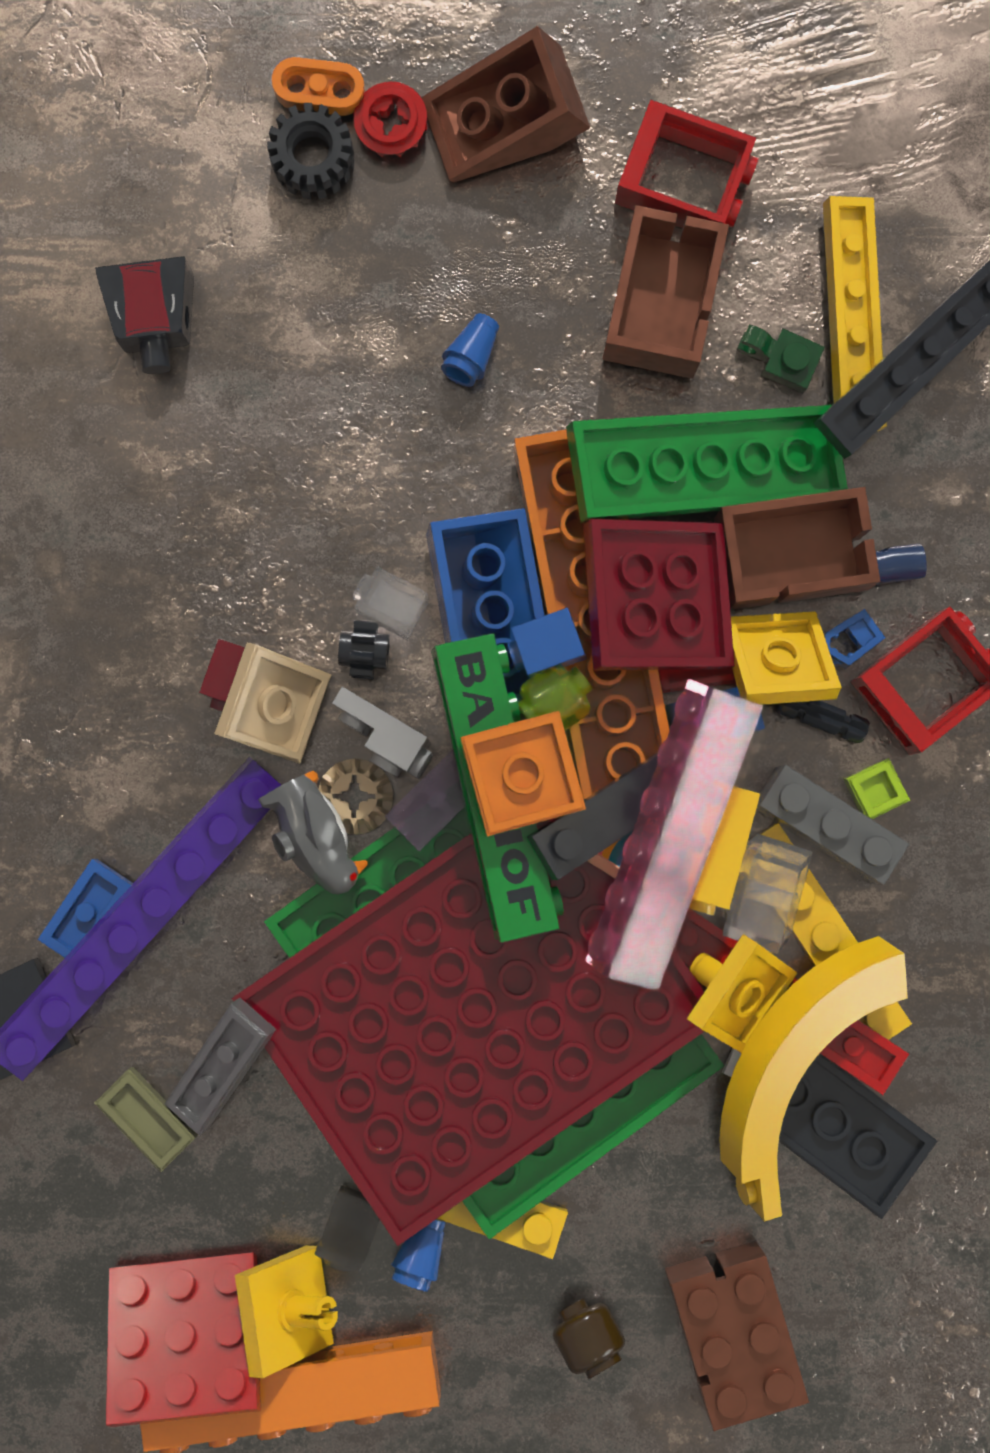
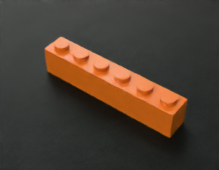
(325, 1388)

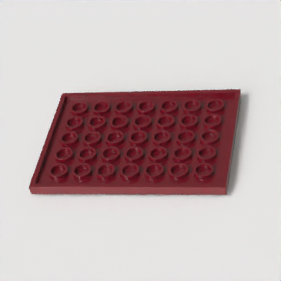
(457, 1052)

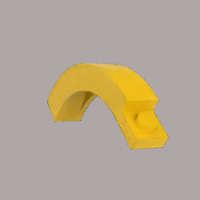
(783, 1049)

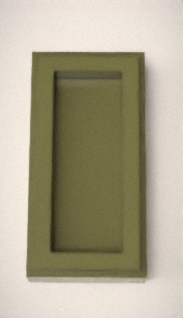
(145, 1119)

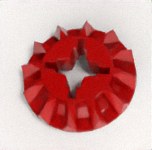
(379, 103)

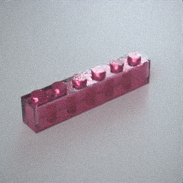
(672, 835)

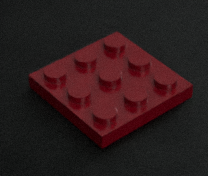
(658, 595)

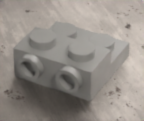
(392, 742)

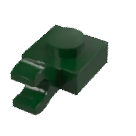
(788, 359)

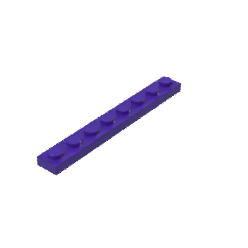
(134, 919)

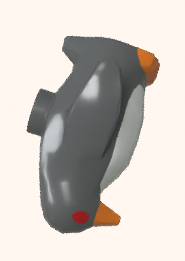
(312, 834)

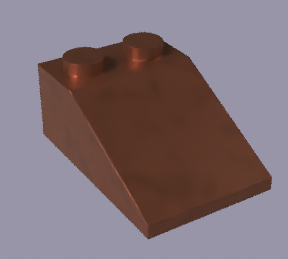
(506, 107)

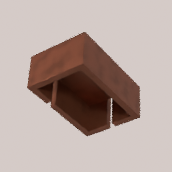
(665, 293)
(798, 548)
(737, 1336)

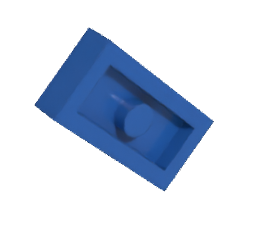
(84, 906)

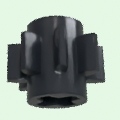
(363, 649)

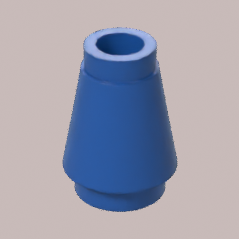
(470, 351)
(419, 1257)

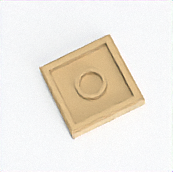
(273, 703)

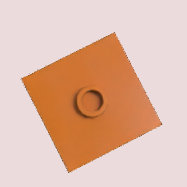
(522, 773)

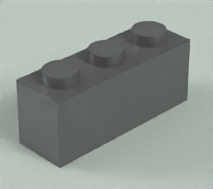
(830, 825)

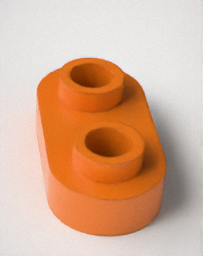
(321, 83)

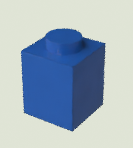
(546, 643)

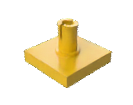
(782, 659)
(738, 991)
(284, 1311)

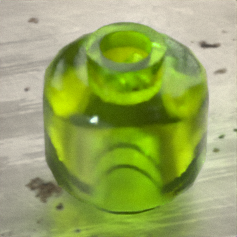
(556, 691)

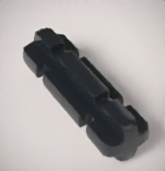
(827, 718)

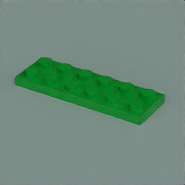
(699, 461)

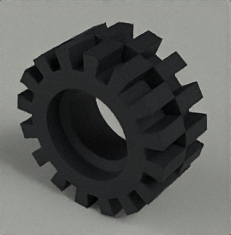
(306, 125)

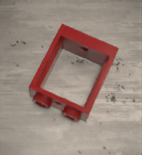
(699, 135)
(894, 711)

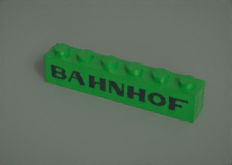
(509, 868)

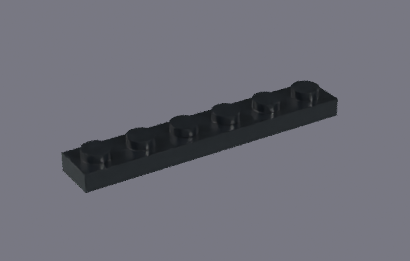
(909, 365)

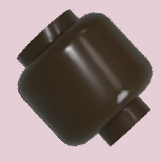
(588, 1338)

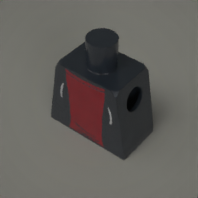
(149, 307)

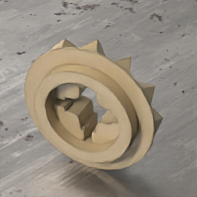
(370, 780)

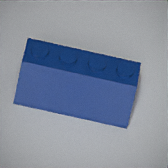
(485, 579)

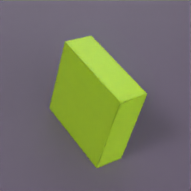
(876, 789)

